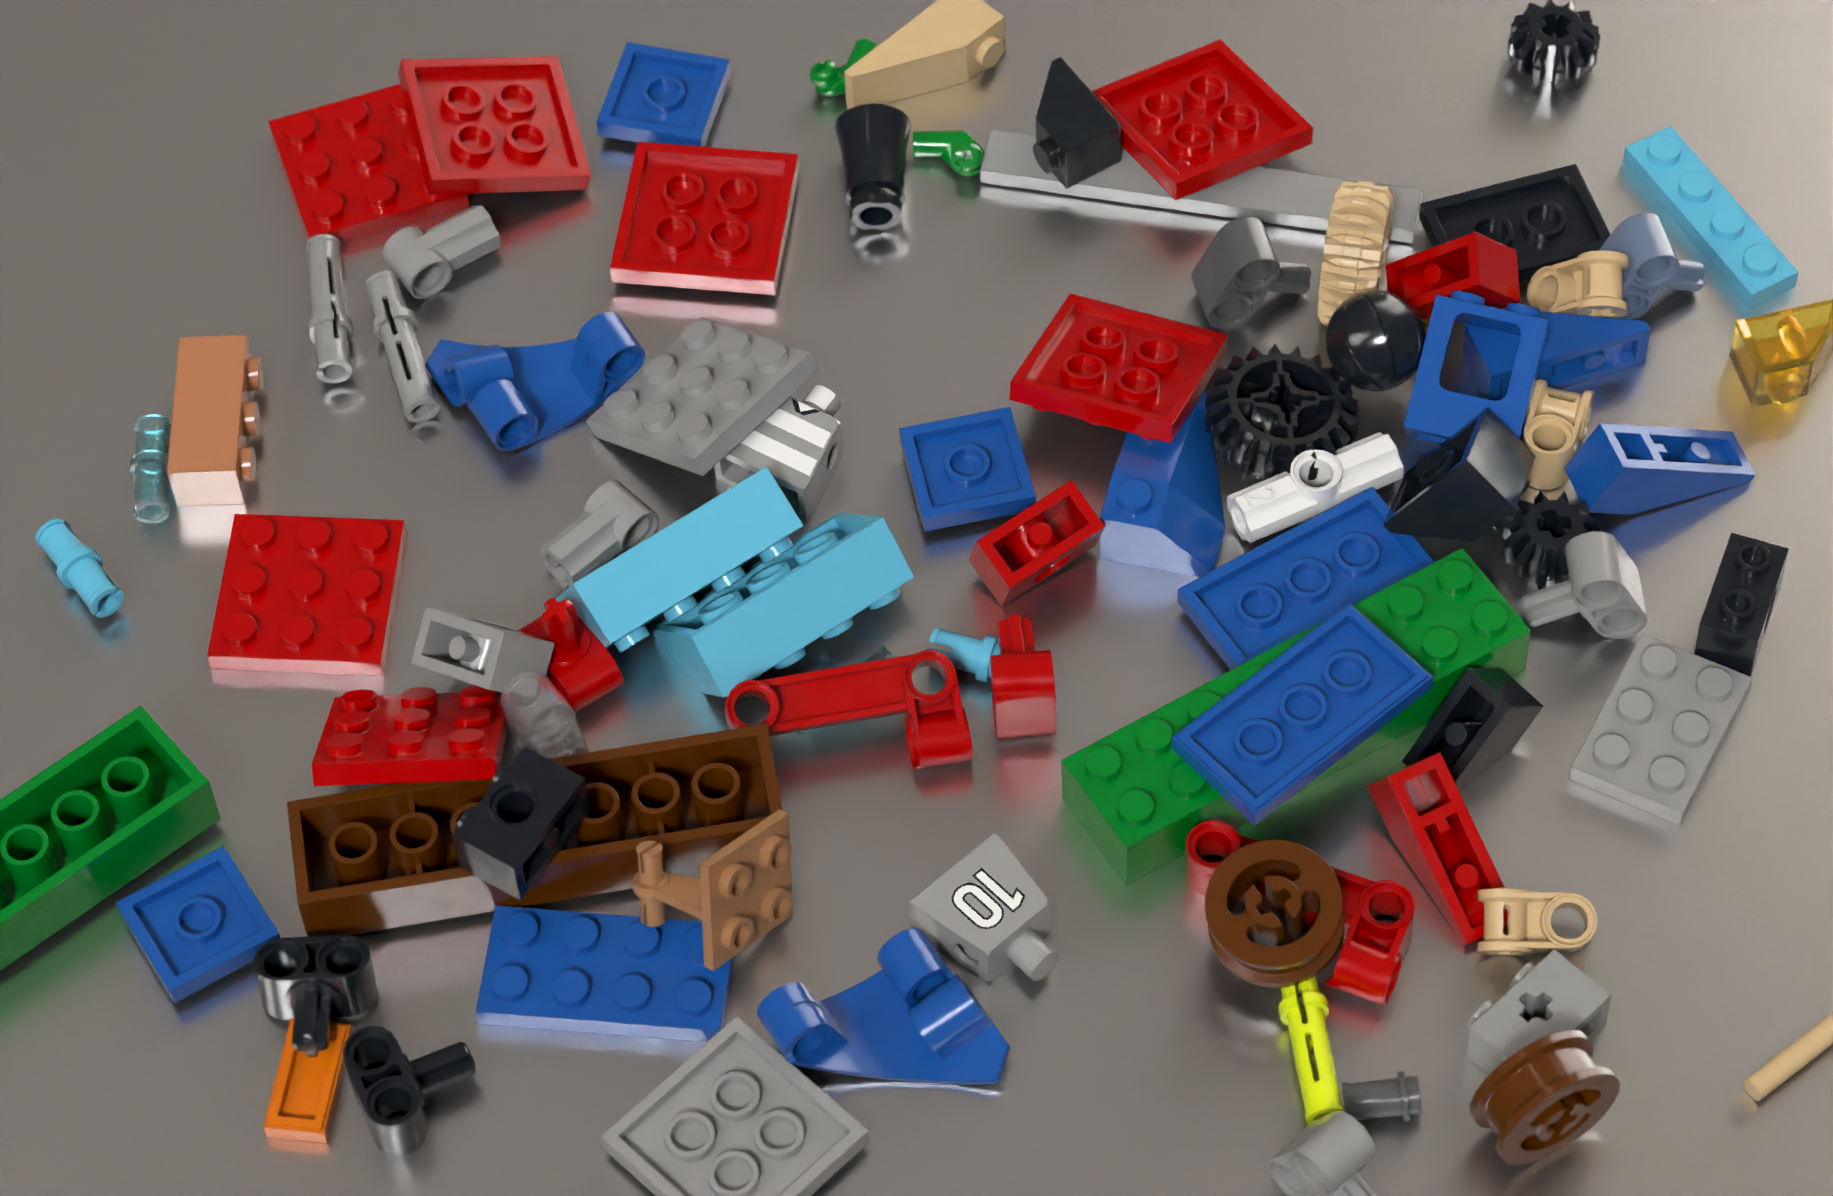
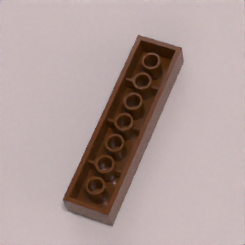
(393, 861)

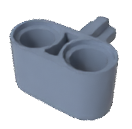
(1651, 263)

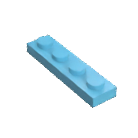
(1710, 217)

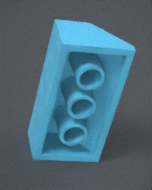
(683, 560)
(787, 603)

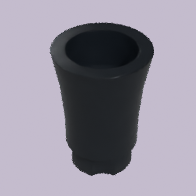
(874, 161)

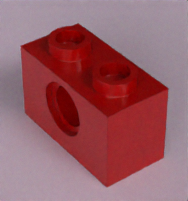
(1036, 543)

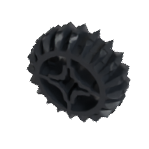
(1277, 408)

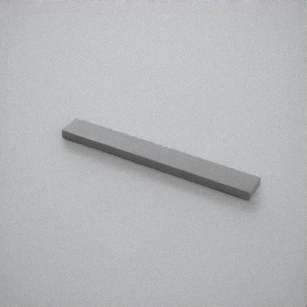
(1259, 193)

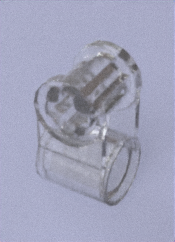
(541, 717)

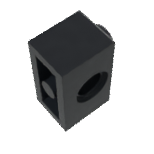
(1741, 603)
(518, 853)

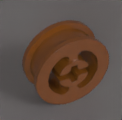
(1254, 942)
(1544, 1097)

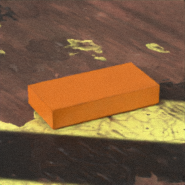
(307, 1089)

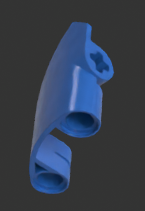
(538, 388)
(897, 1025)

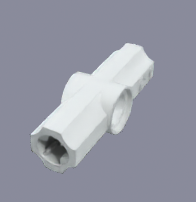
(1294, 499)

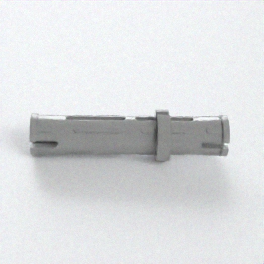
(389, 302)
(329, 325)

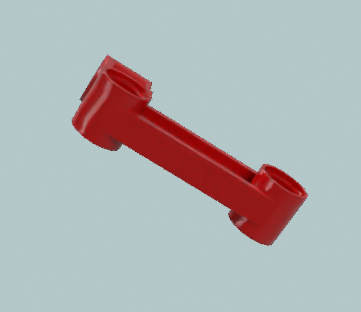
(865, 691)
(1370, 949)

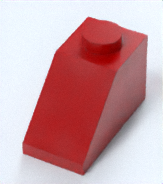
(1464, 264)

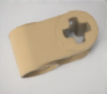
(1581, 285)
(1553, 432)
(1531, 922)

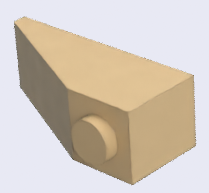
(929, 53)

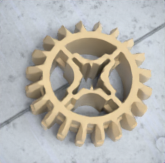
(1354, 244)

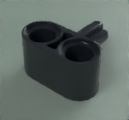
(315, 982)
(399, 1084)

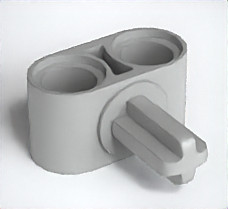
(1600, 586)
(1325, 1159)

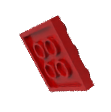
(1202, 119)
(493, 125)
(357, 167)
(705, 218)
(1119, 368)
(308, 594)
(411, 737)

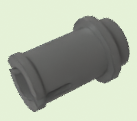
(1383, 1098)

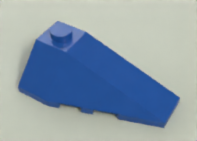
(1166, 502)

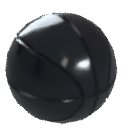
(1375, 340)

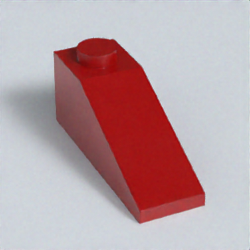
(1439, 841)

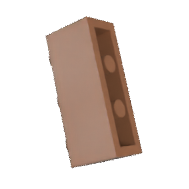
(214, 420)

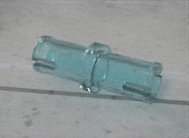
(149, 469)

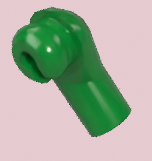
(830, 79)
(953, 147)

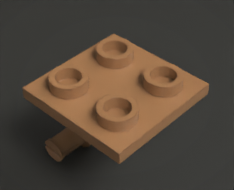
(739, 891)

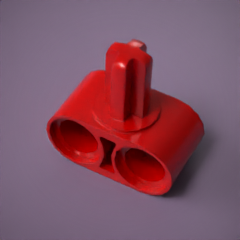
(579, 661)
(1022, 683)

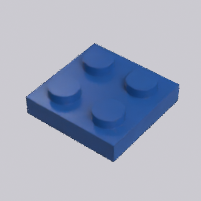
(663, 96)
(967, 469)
(197, 923)

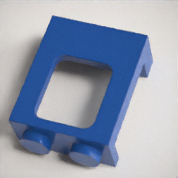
(1440, 413)

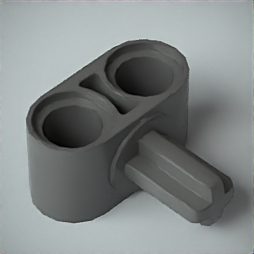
(1241, 271)

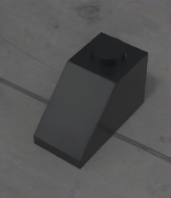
(1074, 129)
(1477, 724)

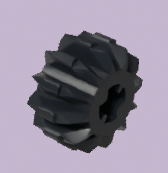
(1553, 43)
(1539, 537)

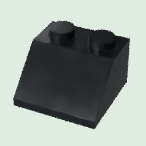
(1464, 484)

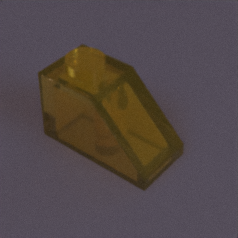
(1782, 352)

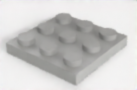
(702, 395)
(735, 1125)

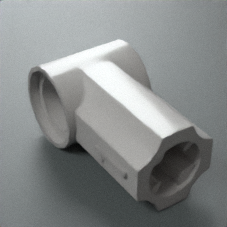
(429, 257)
(609, 524)

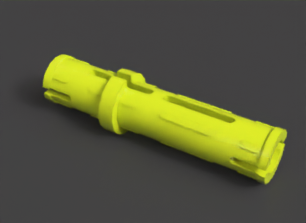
(1319, 1096)

